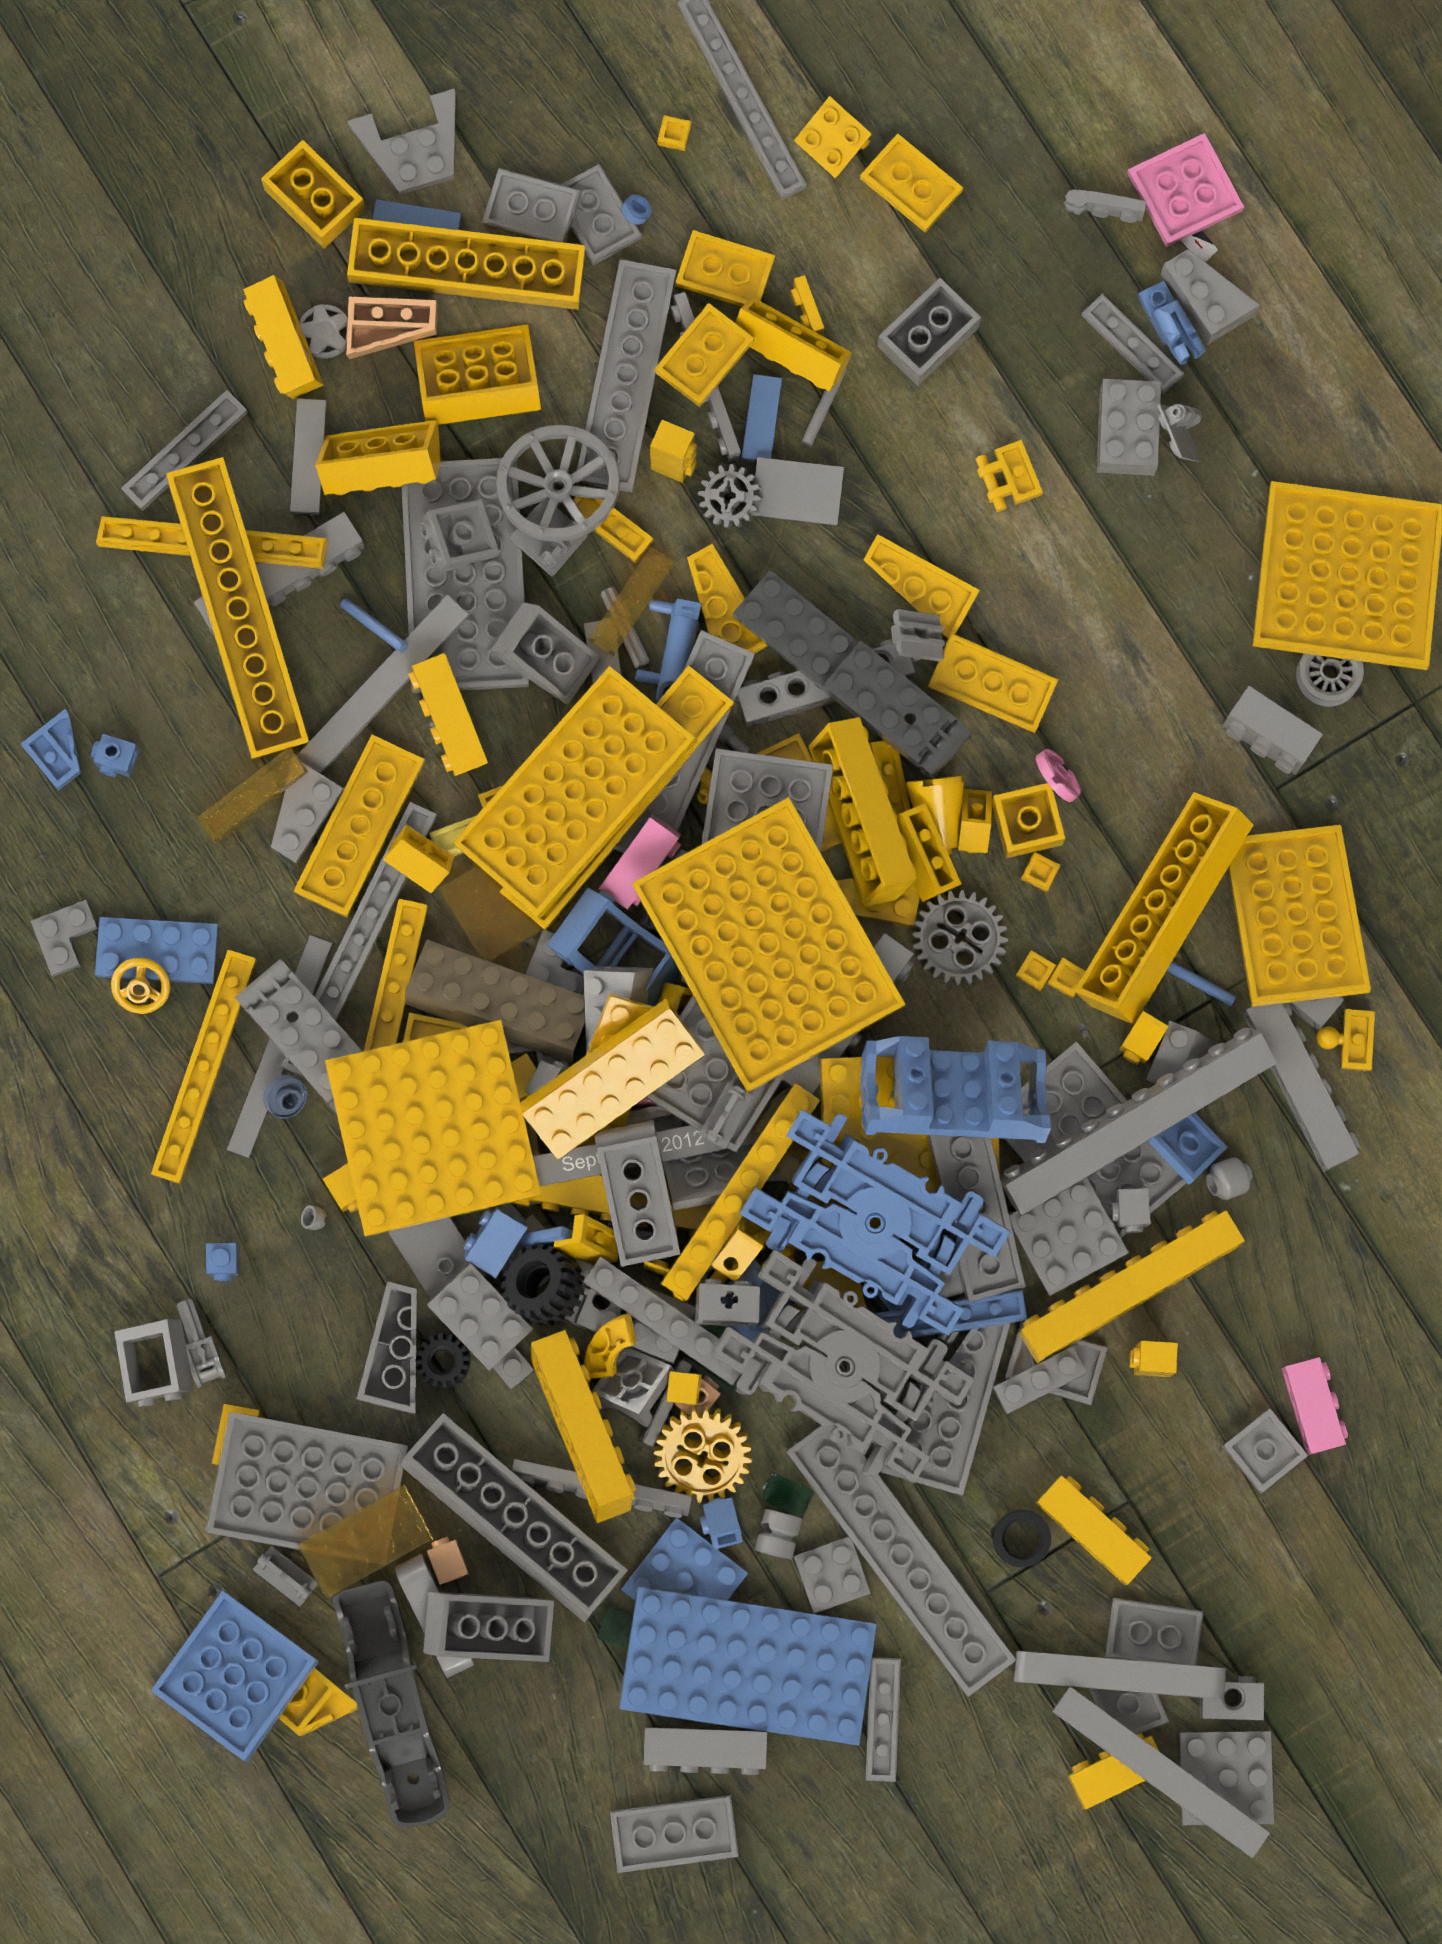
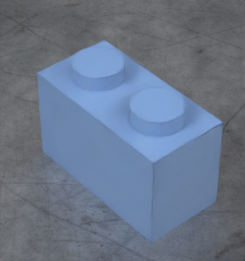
(494, 1240)

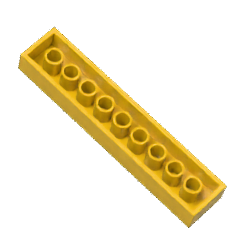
(237, 607)

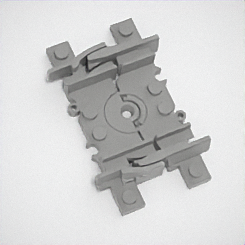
(815, 1378)

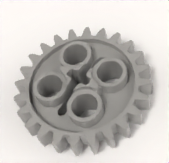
(974, 916)

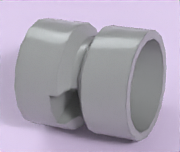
(778, 1534)

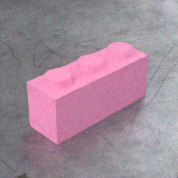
(641, 857)
(1314, 1405)

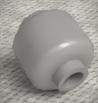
(1229, 1178)

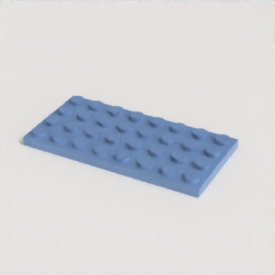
(747, 1666)

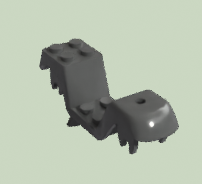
(391, 1703)

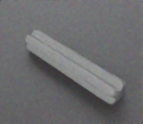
(632, 642)

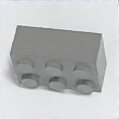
(929, 331)
(1128, 427)
(1271, 731)
(479, 1316)

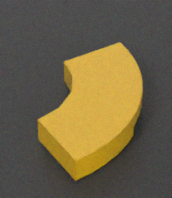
(607, 1344)

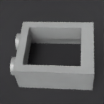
(176, 1357)

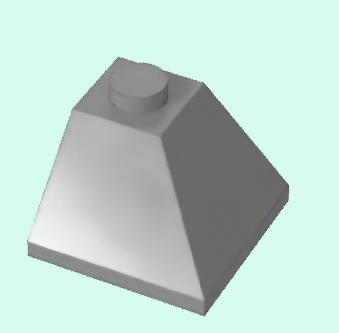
(1176, 1048)

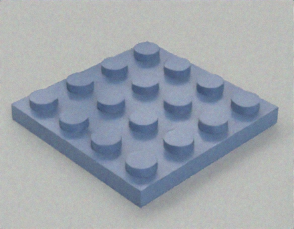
(234, 1676)

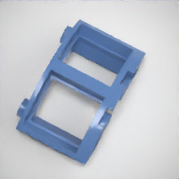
(581, 922)

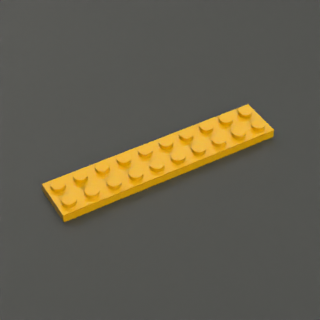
(698, 709)

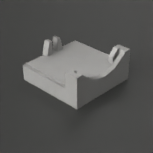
(635, 1385)

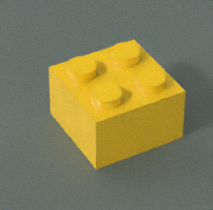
(1028, 820)

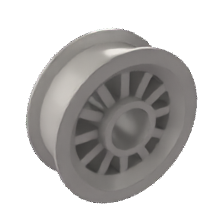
(1320, 696)

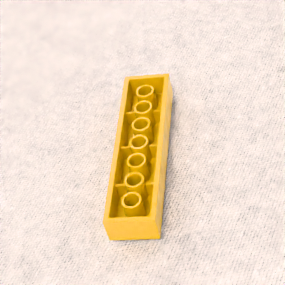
(466, 263)
(1163, 908)

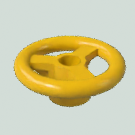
(136, 995)

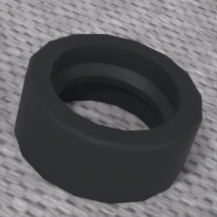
(1041, 1526)

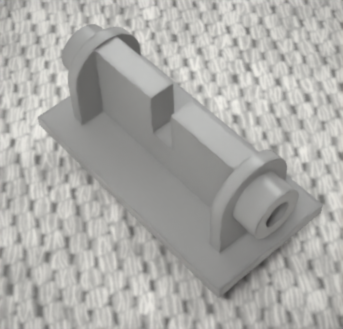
(726, 1115)
(285, 1576)

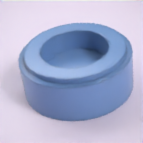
(636, 209)

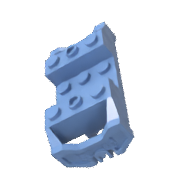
(956, 1090)

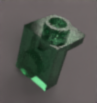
(787, 1495)

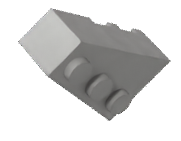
(1207, 296)

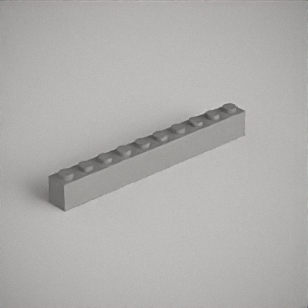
(1137, 1120)

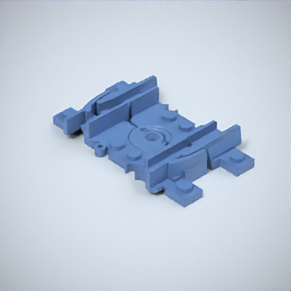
(882, 1192)

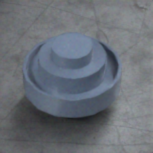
(285, 1096)

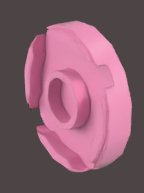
(1059, 779)

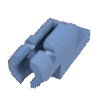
(1171, 322)

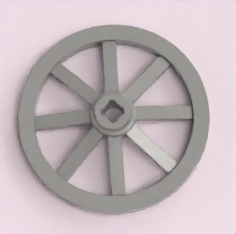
(558, 478)

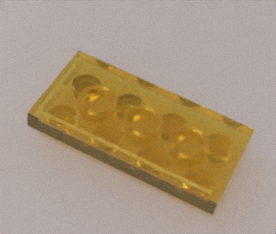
(365, 1541)

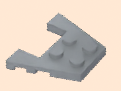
(416, 157)

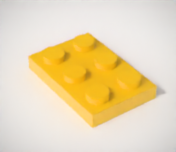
(911, 183)
(724, 269)
(704, 355)

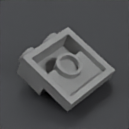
(459, 535)

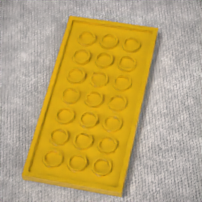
(575, 792)

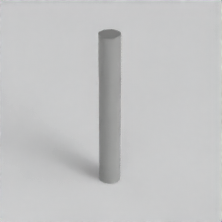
(820, 414)

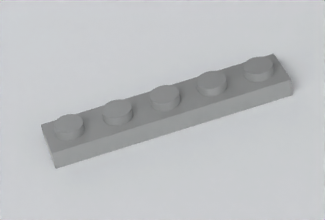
(185, 449)

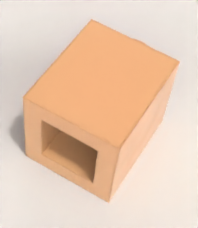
(447, 1560)

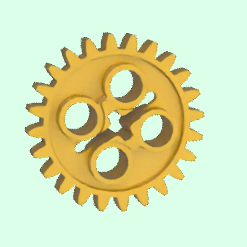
(712, 1430)

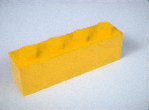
(282, 337)
(793, 344)
(448, 713)
(1094, 1530)

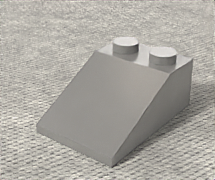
(545, 652)

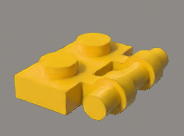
(1017, 472)

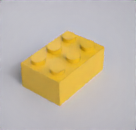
(313, 194)

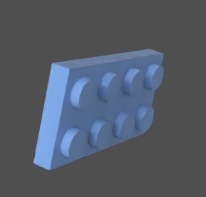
(182, 948)

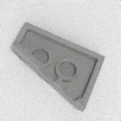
(303, 812)

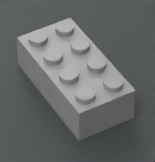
(488, 1627)

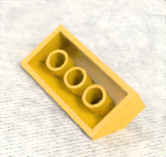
(379, 458)

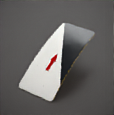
(1200, 245)

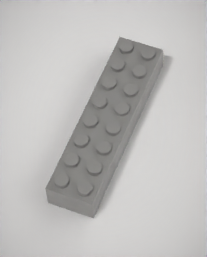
(513, 1517)

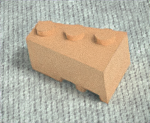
(388, 322)

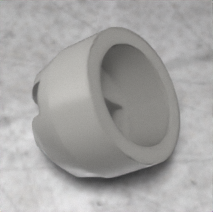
(307, 1218)

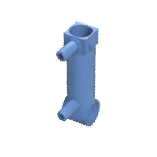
(679, 642)

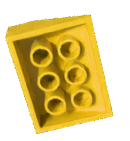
(477, 375)

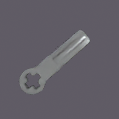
(201, 1351)

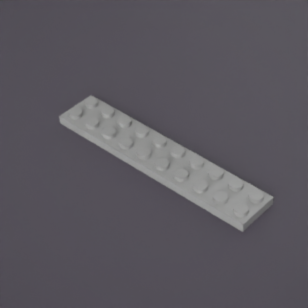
(902, 1560)

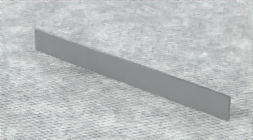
(270, 1065)

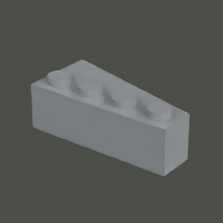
(621, 981)
(391, 1359)

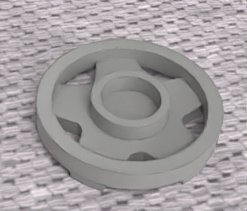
(325, 330)

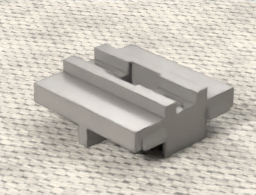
(929, 631)

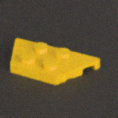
(316, 1705)

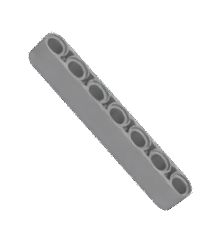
(1120, 1675)

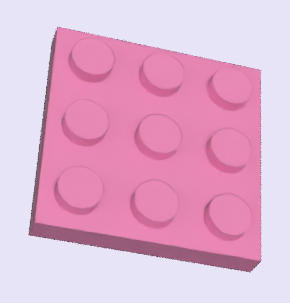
(1185, 190)

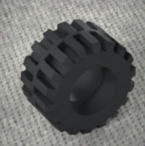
(527, 1273)

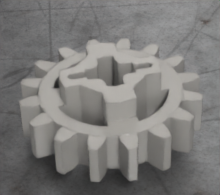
(730, 484)

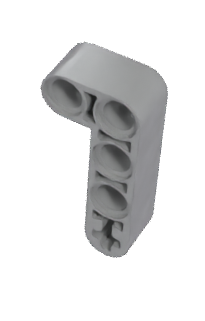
(416, 1583)

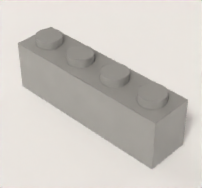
(705, 1749)

